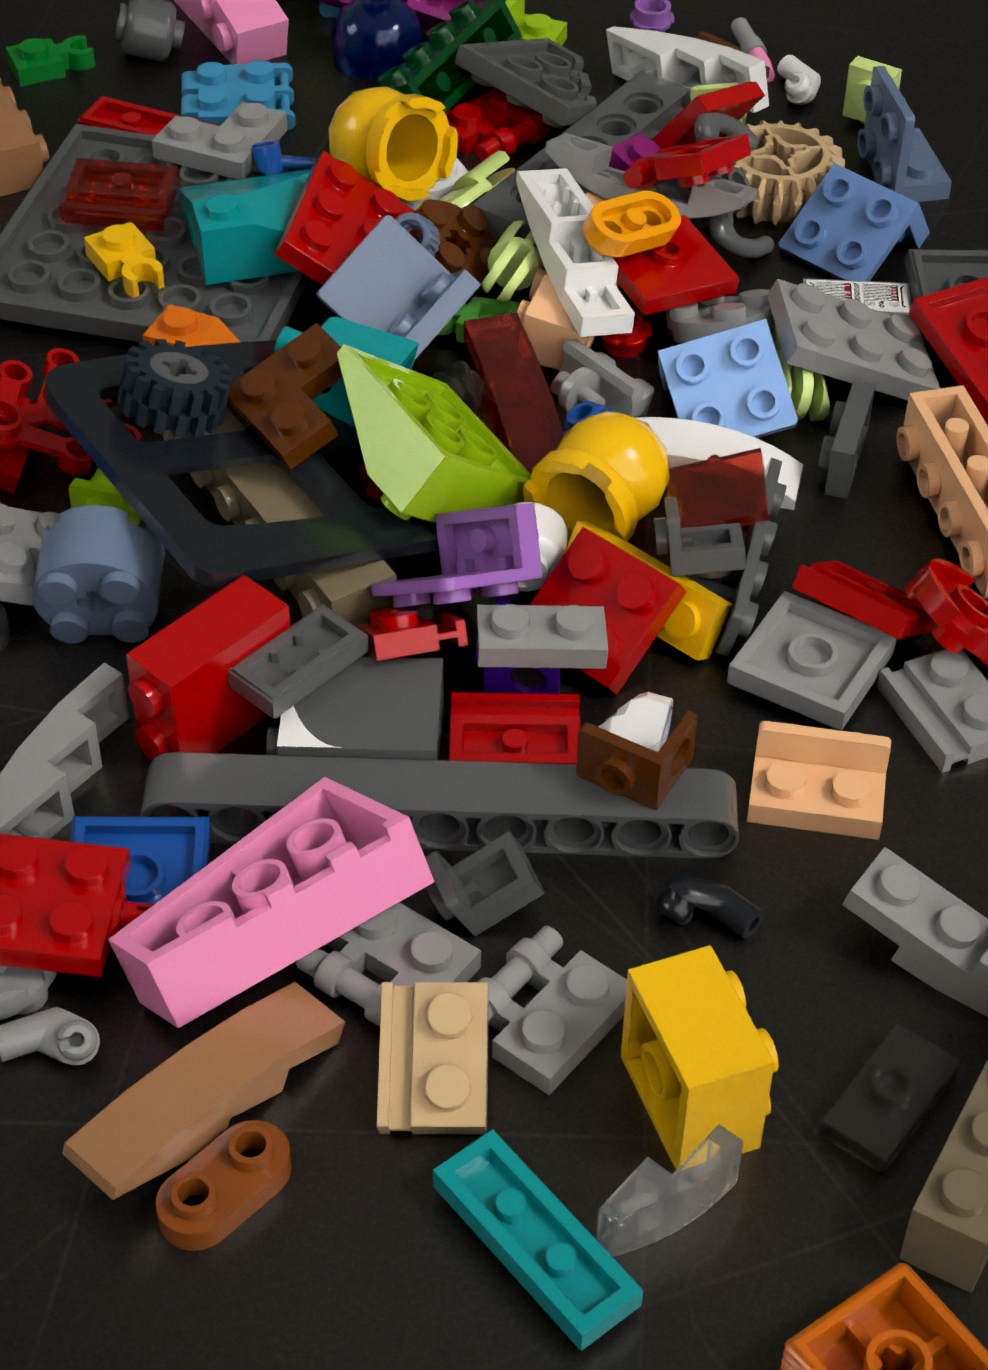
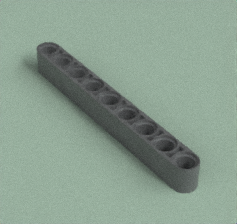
(457, 802)

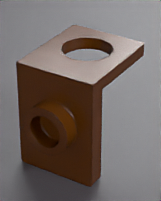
(631, 768)

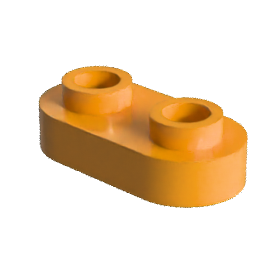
(631, 223)

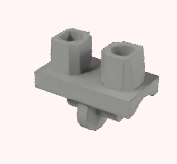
(597, 379)

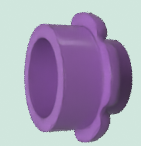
(652, 15)

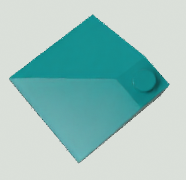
(241, 224)

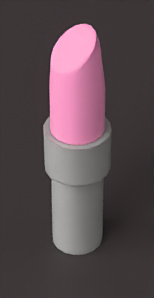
(751, 43)

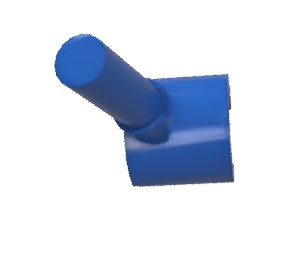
(270, 160)

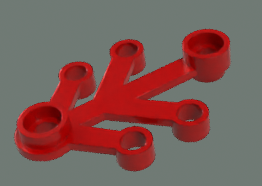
(21, 424)

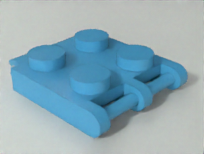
(219, 89)

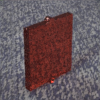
(721, 490)

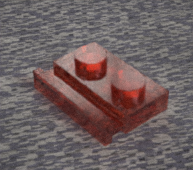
(119, 193)

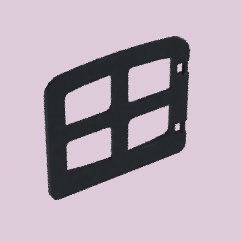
(217, 553)

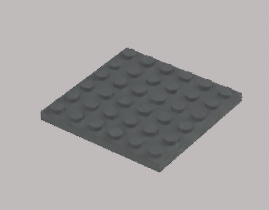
(55, 284)

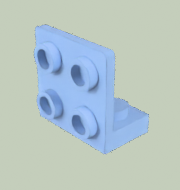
(730, 381)

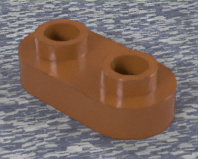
(229, 1182)

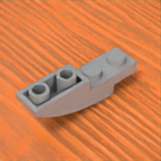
(936, 931)

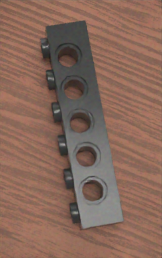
(637, 107)

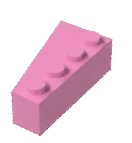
(241, 28)
(271, 901)

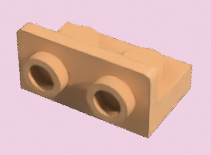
(819, 779)

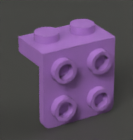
(476, 549)

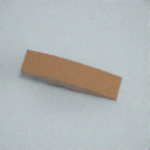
(199, 1090)

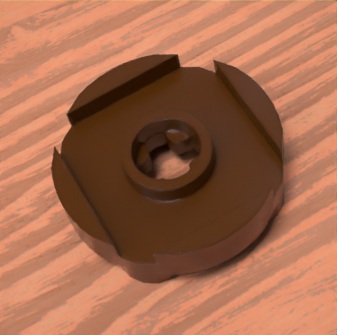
(462, 237)

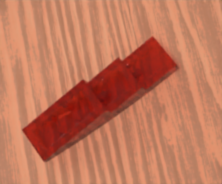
(514, 387)

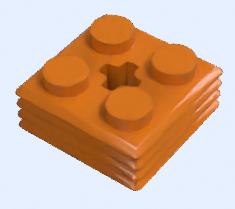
(887, 1327)

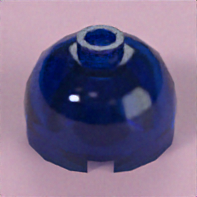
(374, 36)

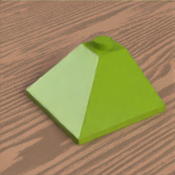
(425, 442)

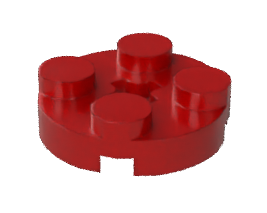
(957, 609)

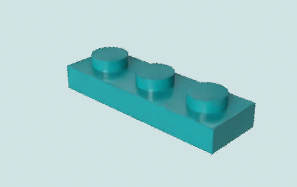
(537, 1239)

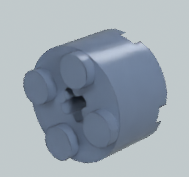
(98, 575)

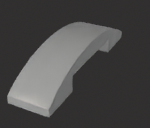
(589, 166)

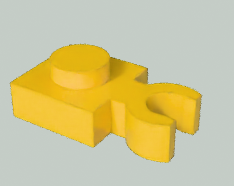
(126, 254)

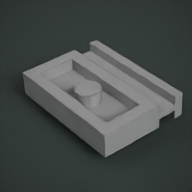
(942, 705)

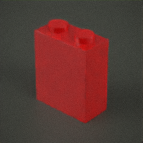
(183, 677)

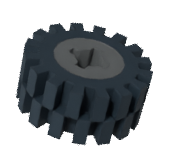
(174, 388)

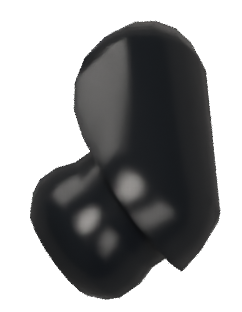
(712, 897)

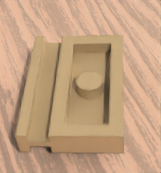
(433, 1058)

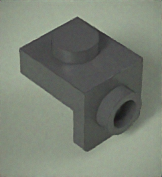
(700, 550)
(484, 885)

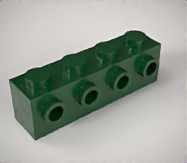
(431, 66)

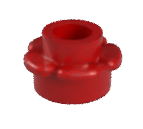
(629, 344)

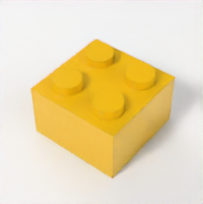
(696, 1052)

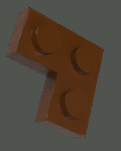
(280, 391)

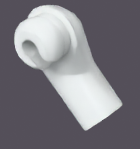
(801, 80)

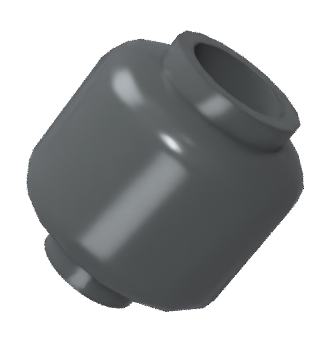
(148, 29)

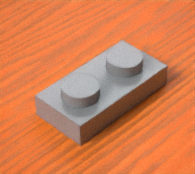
(541, 636)

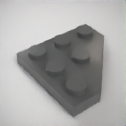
(533, 76)

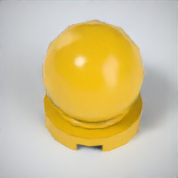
(394, 140)
(603, 472)

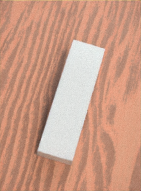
(682, 60)
(578, 273)

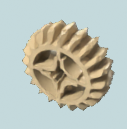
(785, 169)

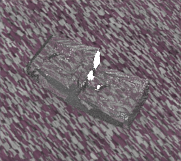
(660, 1203)

